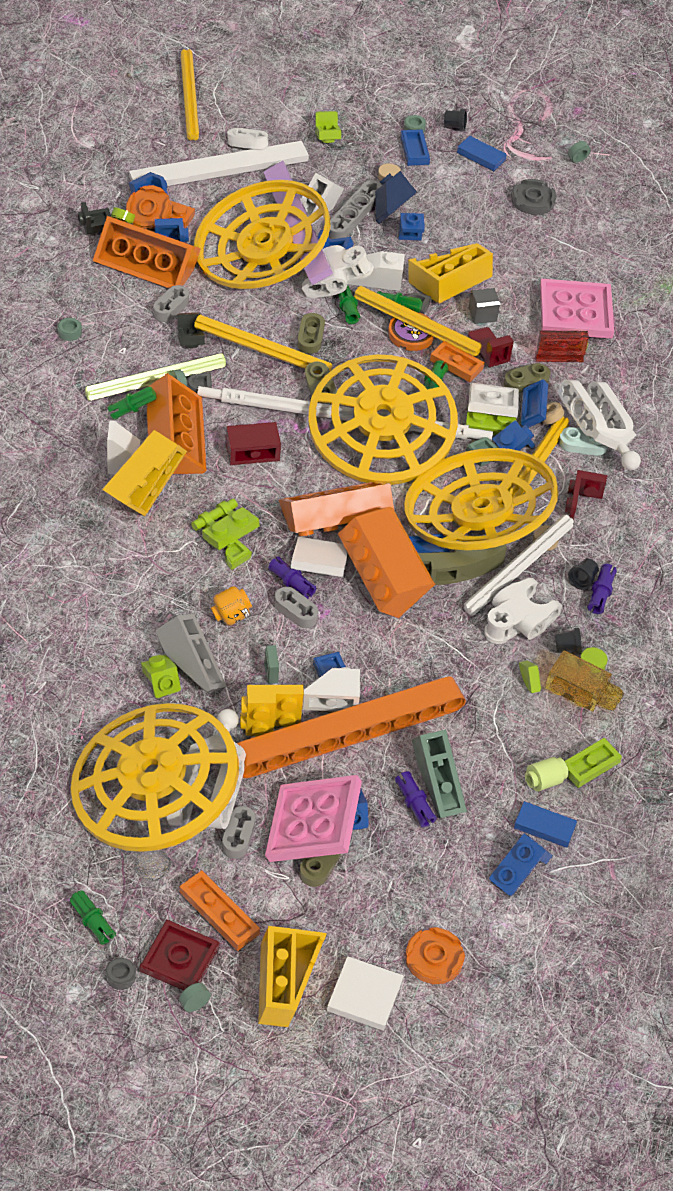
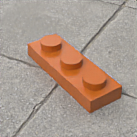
(219, 910)

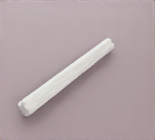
(518, 565)

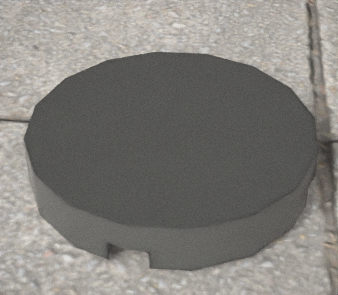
(533, 197)

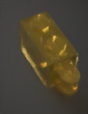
(583, 683)

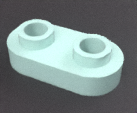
(576, 441)

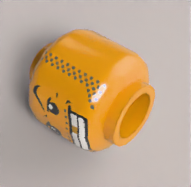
(231, 605)

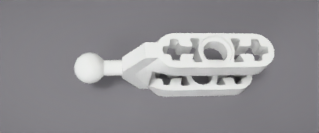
(606, 427)
(215, 745)

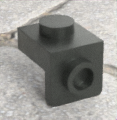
(92, 220)
(187, 333)

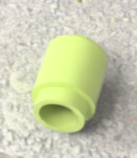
(546, 773)

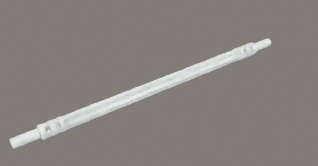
(243, 398)

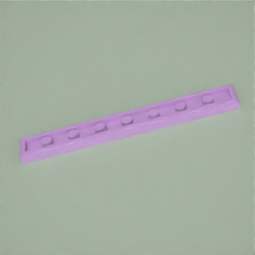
(319, 267)

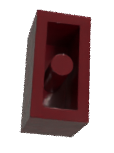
(253, 443)

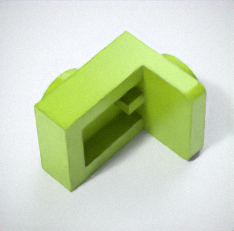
(327, 126)
(162, 675)

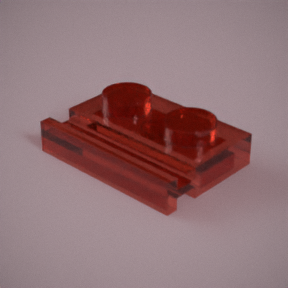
(561, 346)

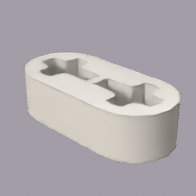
(247, 138)

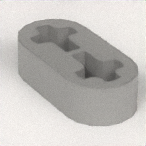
(173, 305)
(298, 606)
(244, 833)

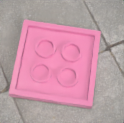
(577, 307)
(313, 818)

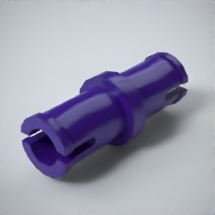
(292, 577)
(602, 588)
(415, 799)

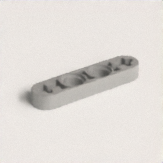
(351, 208)

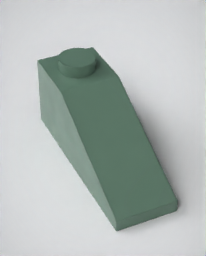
(439, 772)

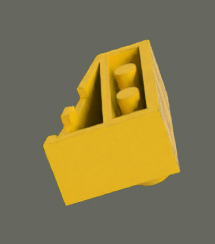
(451, 273)
(146, 473)
(285, 969)

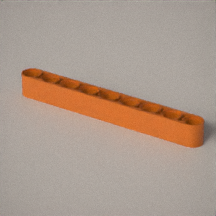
(351, 726)

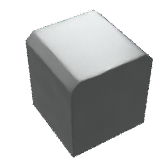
(484, 305)

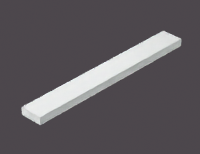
(227, 164)

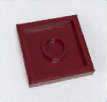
(179, 956)

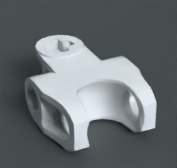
(345, 269)
(518, 614)

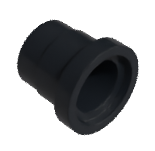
(456, 119)
(583, 574)
(569, 641)

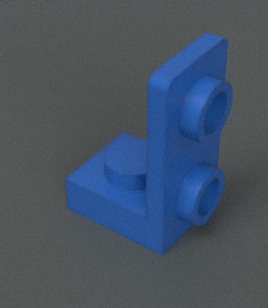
(519, 864)

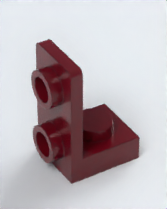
(494, 350)
(585, 484)

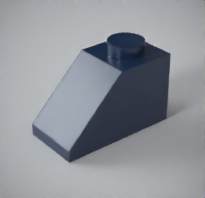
(392, 195)

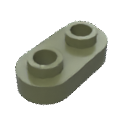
(311, 333)
(526, 376)
(313, 380)
(317, 877)

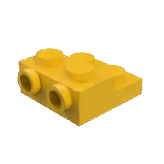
(270, 707)

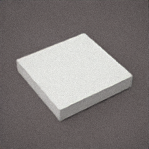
(493, 400)
(319, 557)
(365, 993)

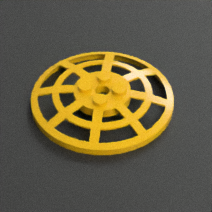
(260, 230)
(382, 427)
(495, 497)
(154, 784)

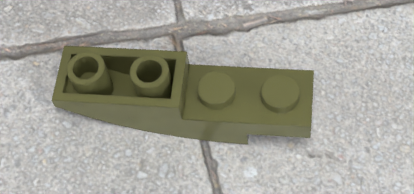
(462, 564)

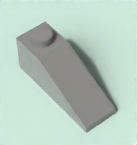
(189, 650)

